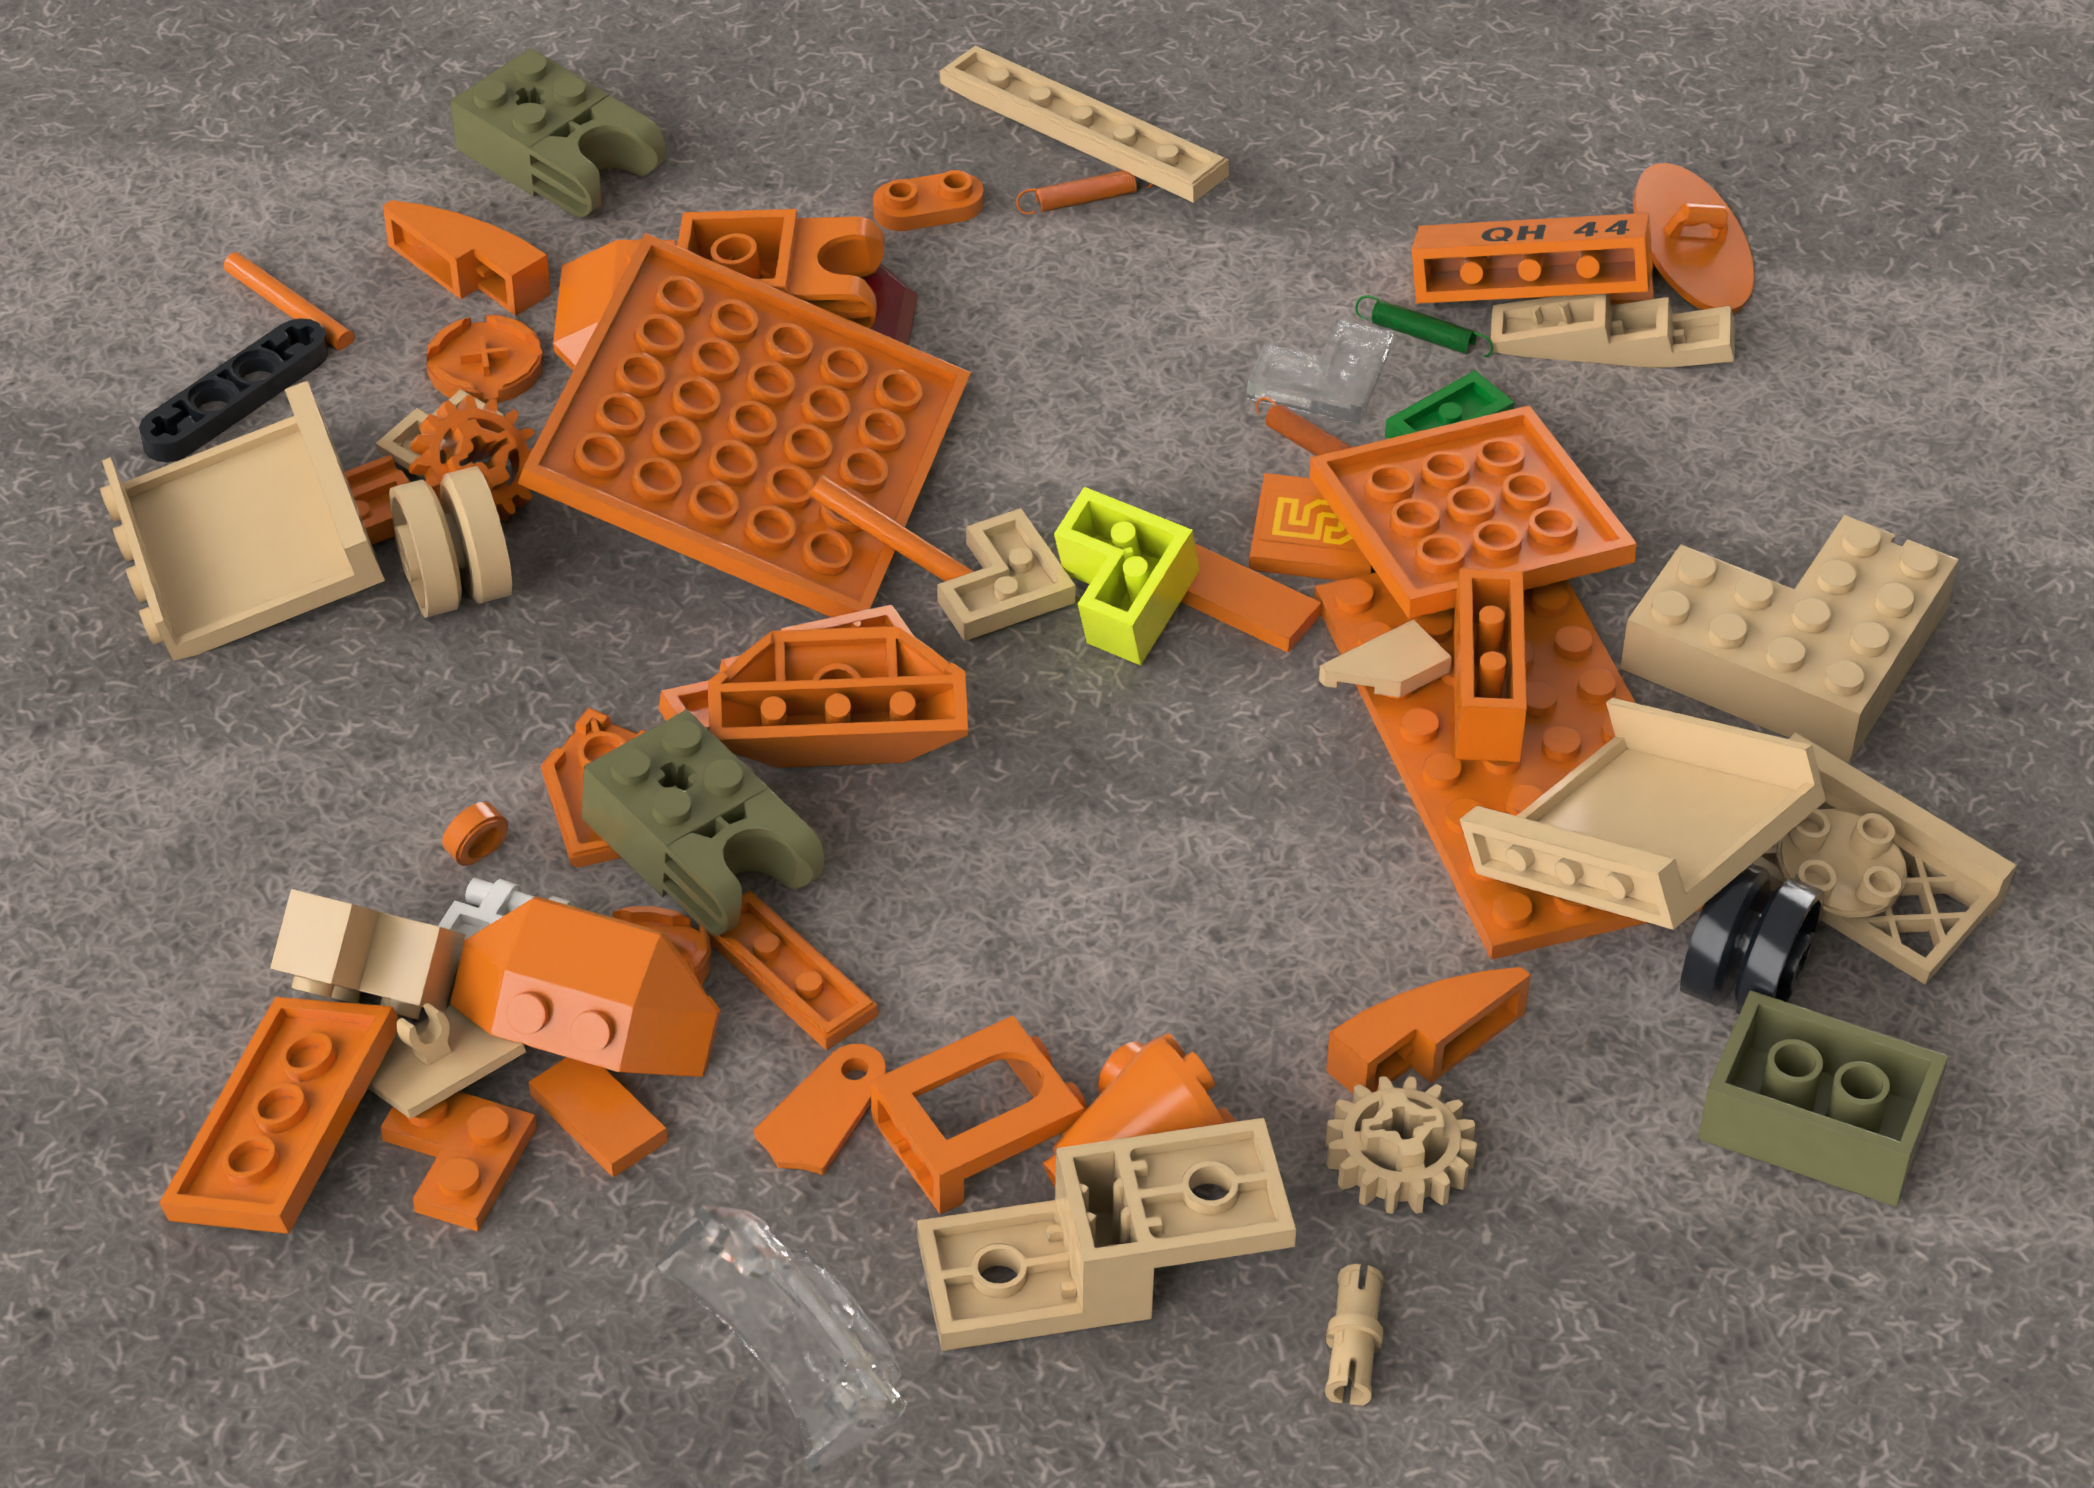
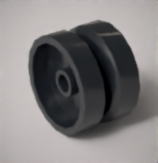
(1752, 939)

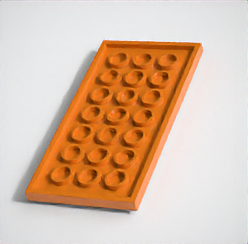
(1564, 725)

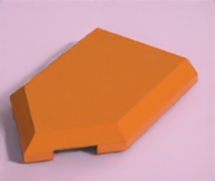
(564, 783)

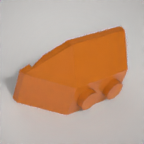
(585, 293)
(838, 698)
(587, 990)

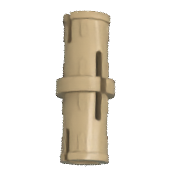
(1354, 1335)

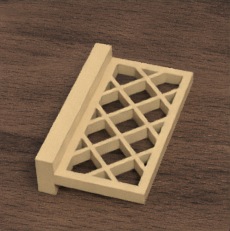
(1935, 856)

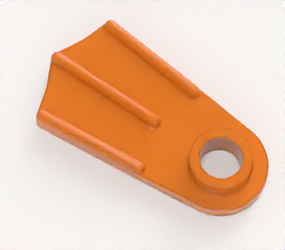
(821, 1111)

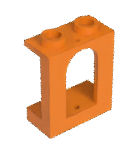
(944, 1164)

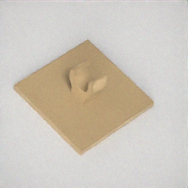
(438, 1060)

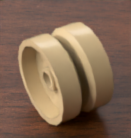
(450, 541)

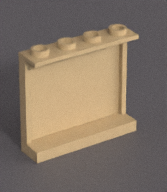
(242, 533)
(1652, 816)

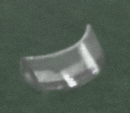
(795, 1323)

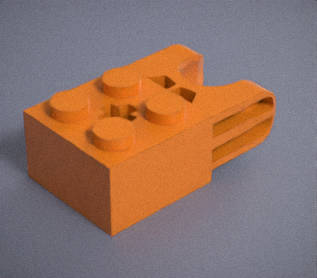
(801, 256)

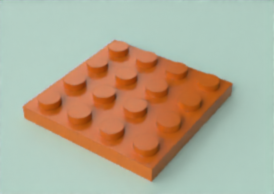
(1470, 498)

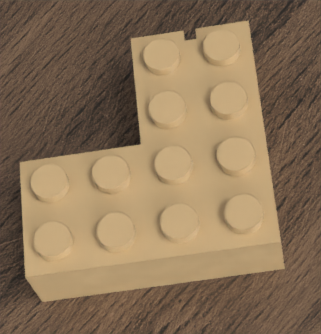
(1797, 657)

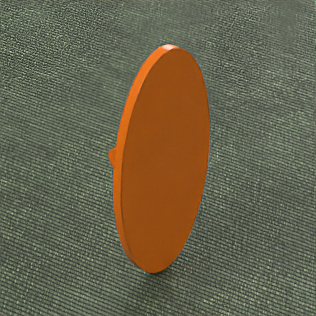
(1695, 238)

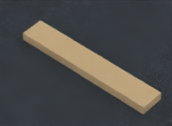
(1085, 123)

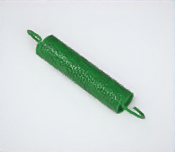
(1422, 326)

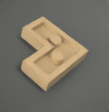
(1016, 579)

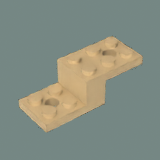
(1111, 1223)

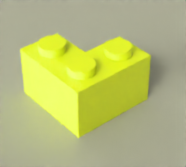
(1133, 567)

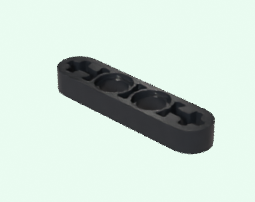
(228, 386)

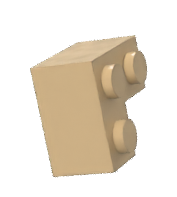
(352, 949)

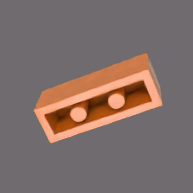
(1489, 665)

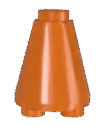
(1151, 1095)

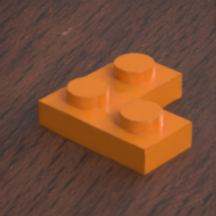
(473, 1149)

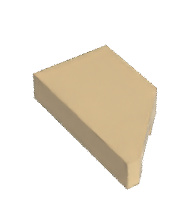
(1390, 663)

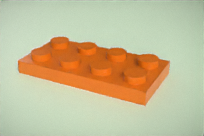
(280, 1115)

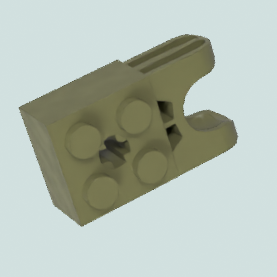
(553, 132)
(694, 819)

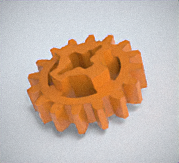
(475, 436)

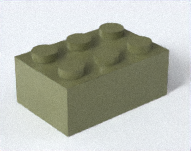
(1822, 1098)

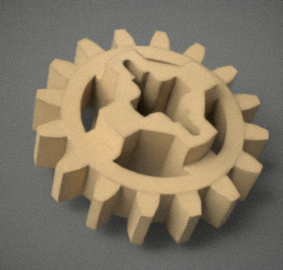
(1400, 1144)

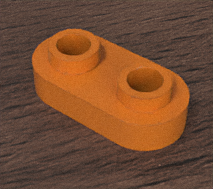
(928, 201)

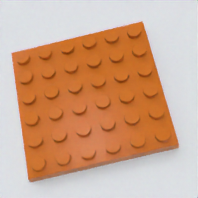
(720, 410)

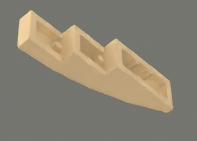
(1620, 334)

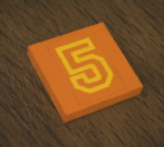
(1301, 533)

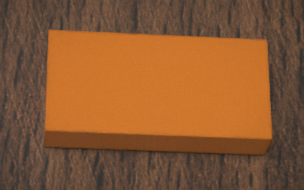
(598, 1113)

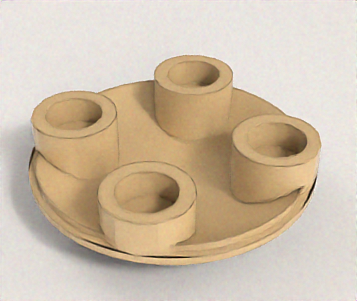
(1847, 859)

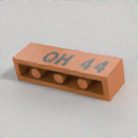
(1532, 258)

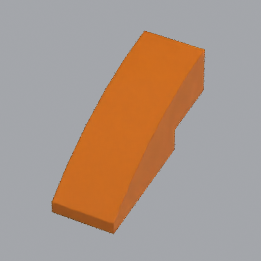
(468, 254)
(1426, 1027)

